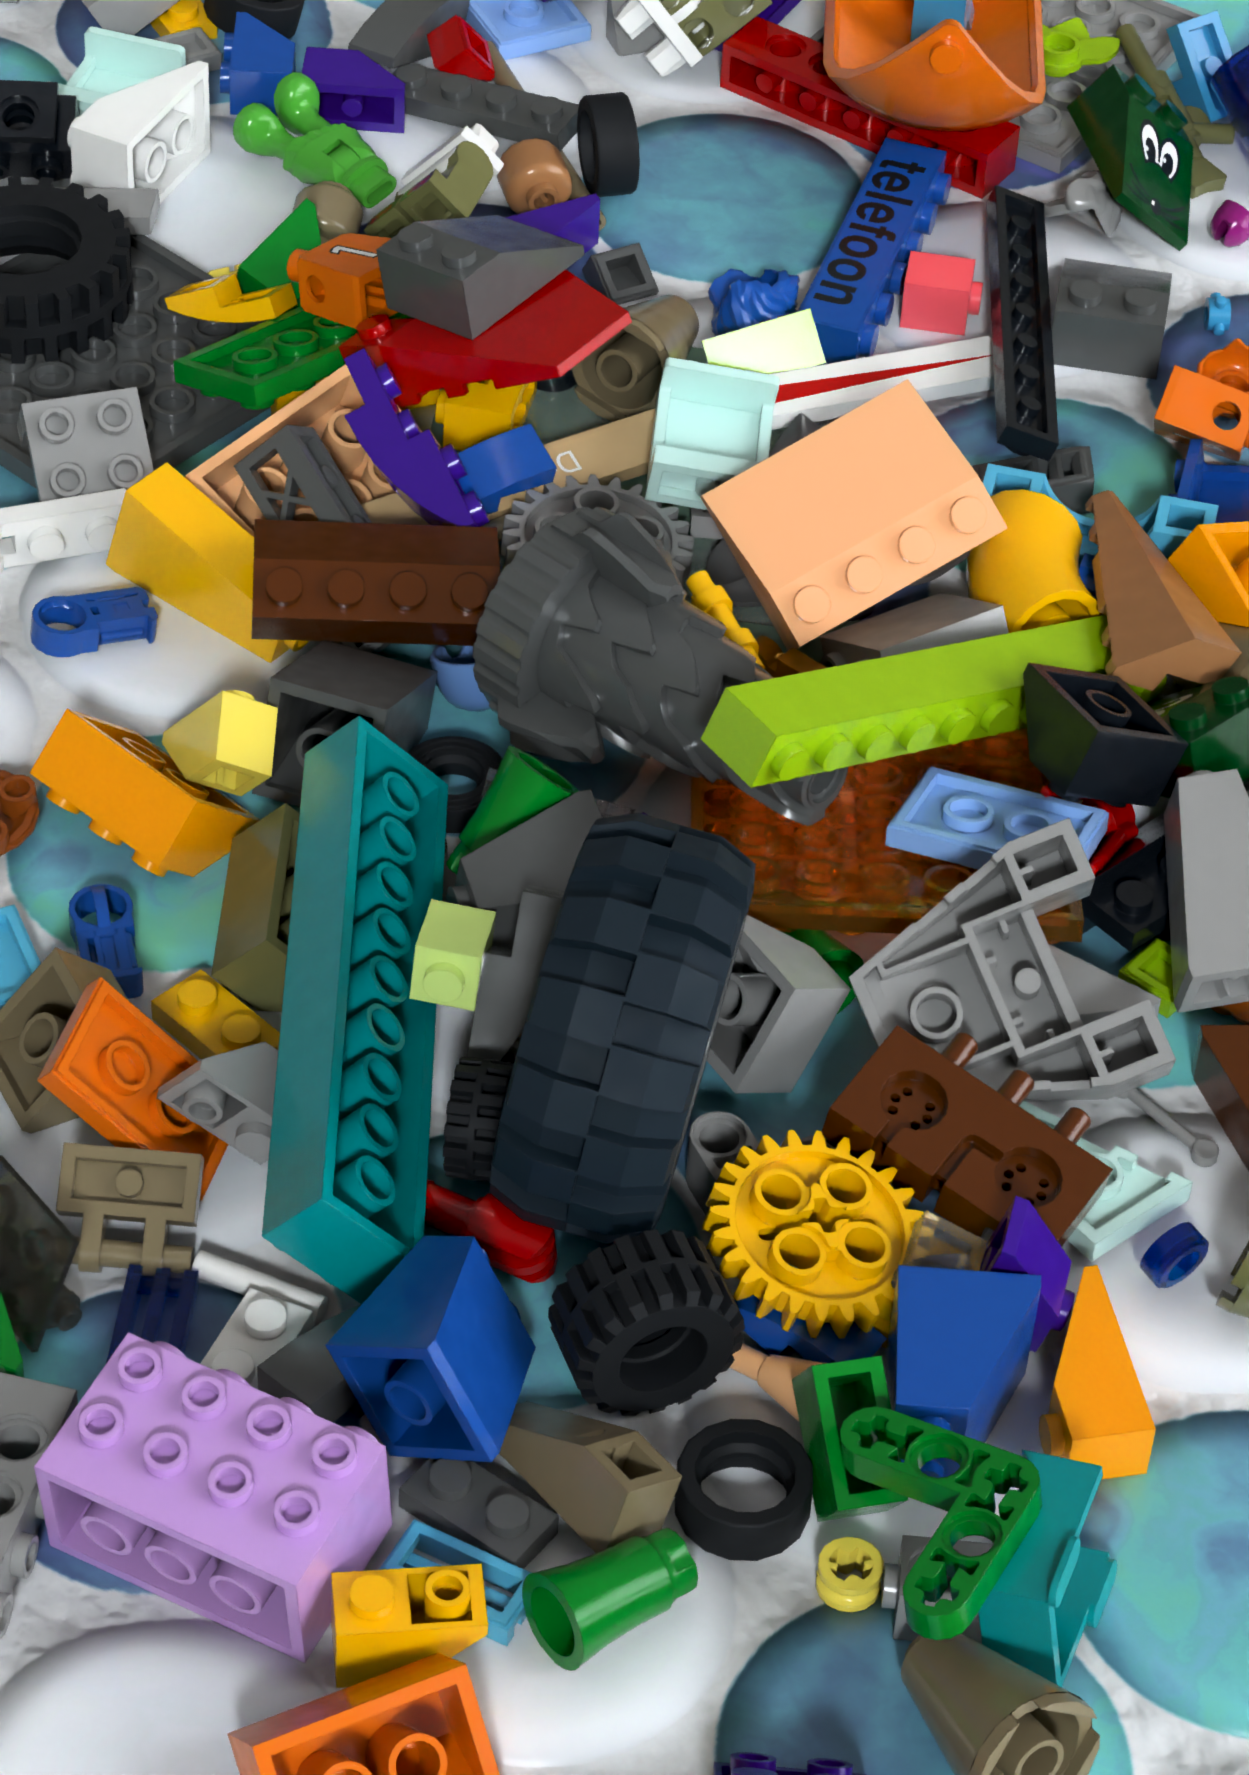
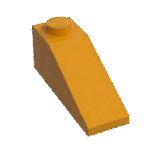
(1096, 1397)

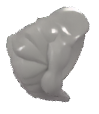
(1085, 194)

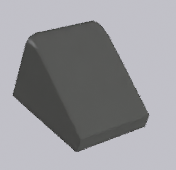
(621, 274)

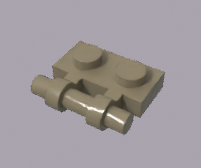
(131, 1187)

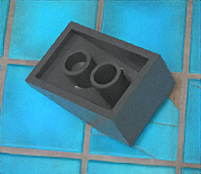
(469, 269)
(1110, 318)

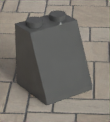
(331, 689)
(533, 854)

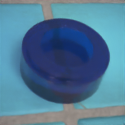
(1174, 1255)

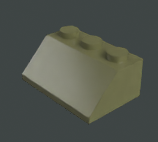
(257, 910)

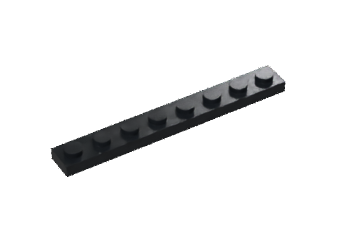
(1021, 325)

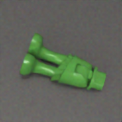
(323, 148)

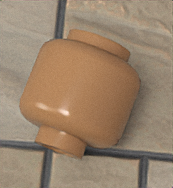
(534, 175)

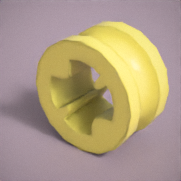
(854, 1592)

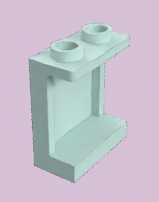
(117, 62)
(707, 429)

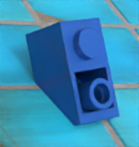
(254, 63)

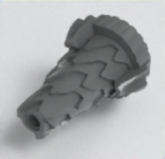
(600, 644)

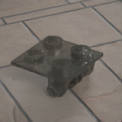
(34, 1262)

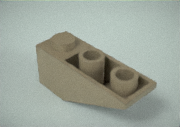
(591, 1473)

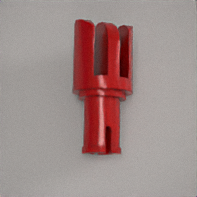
(510, 1242)

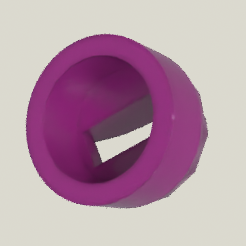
(1232, 221)

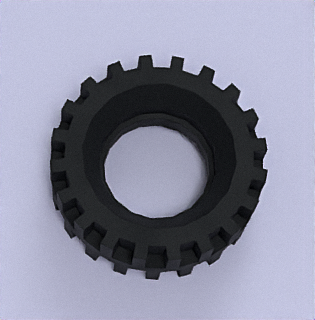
(72, 300)

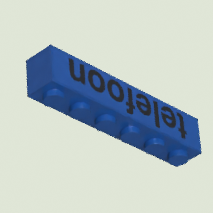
(873, 248)

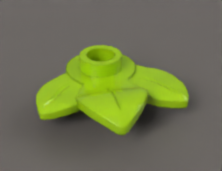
(1070, 47)

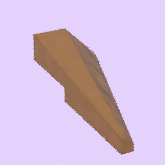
(1150, 610)

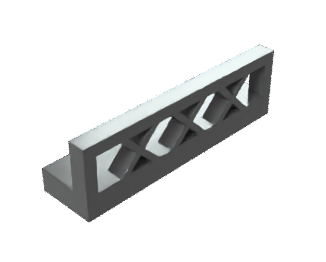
(318, 478)

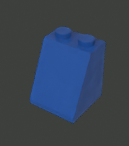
(958, 1348)
(437, 1354)

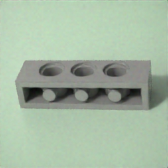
(28, 1423)

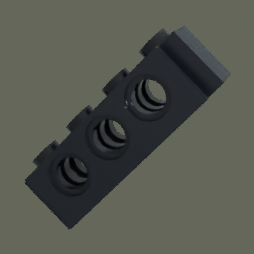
(35, 130)

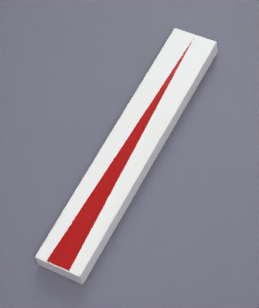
(842, 386)

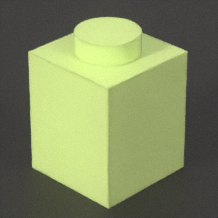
(451, 954)

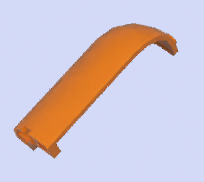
(947, 74)

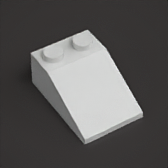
(144, 133)

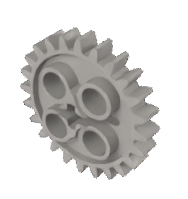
(555, 502)

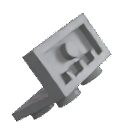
(85, 443)

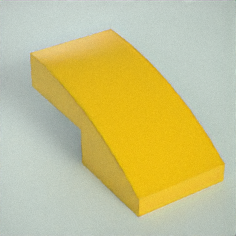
(223, 301)

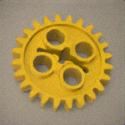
(810, 1232)

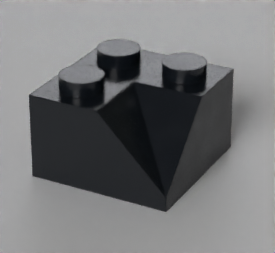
(1097, 737)

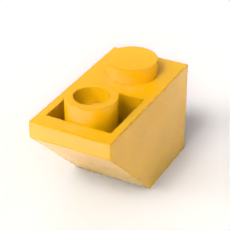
(403, 1616)

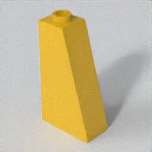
(190, 557)

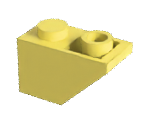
(225, 742)

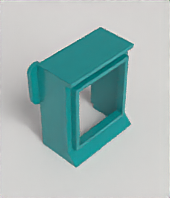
(1051, 1580)

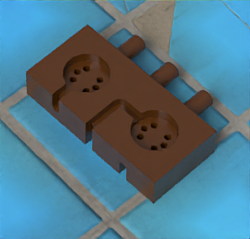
(965, 1137)

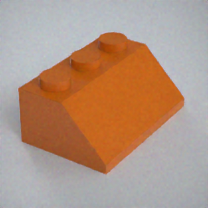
(392, 1724)

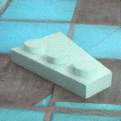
(1129, 1200)

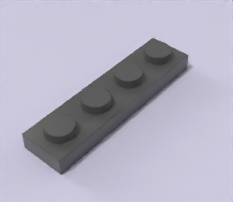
(498, 108)

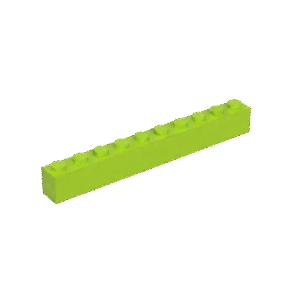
(894, 702)

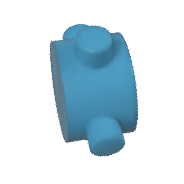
(1217, 313)

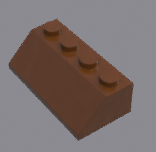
(371, 581)

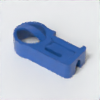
(98, 620)
(108, 942)

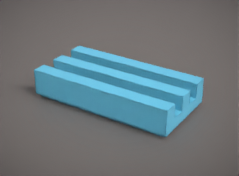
(502, 1610)

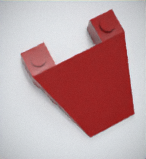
(527, 345)

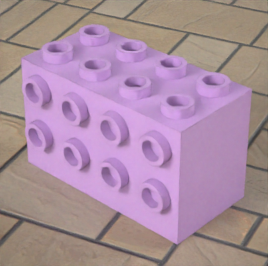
(214, 1494)

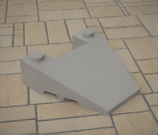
(989, 973)

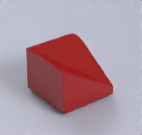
(460, 50)

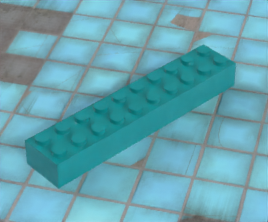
(351, 1042)

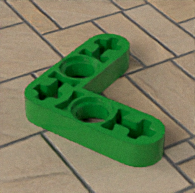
(965, 1495)

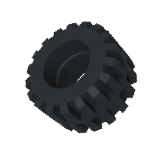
(646, 1322)

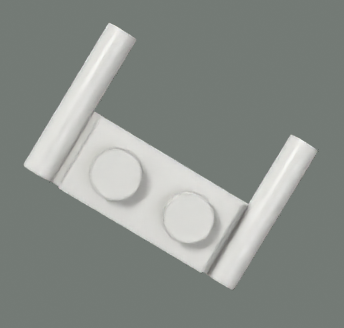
(265, 1319)

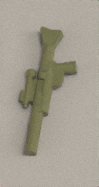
(1199, 130)

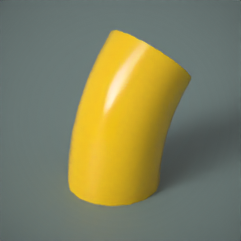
(1031, 564)

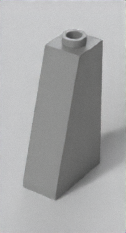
(1208, 889)

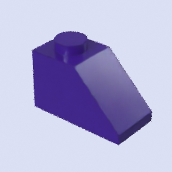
(356, 90)
(1028, 1247)

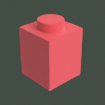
(939, 293)

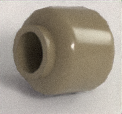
(336, 209)

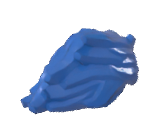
(747, 300)

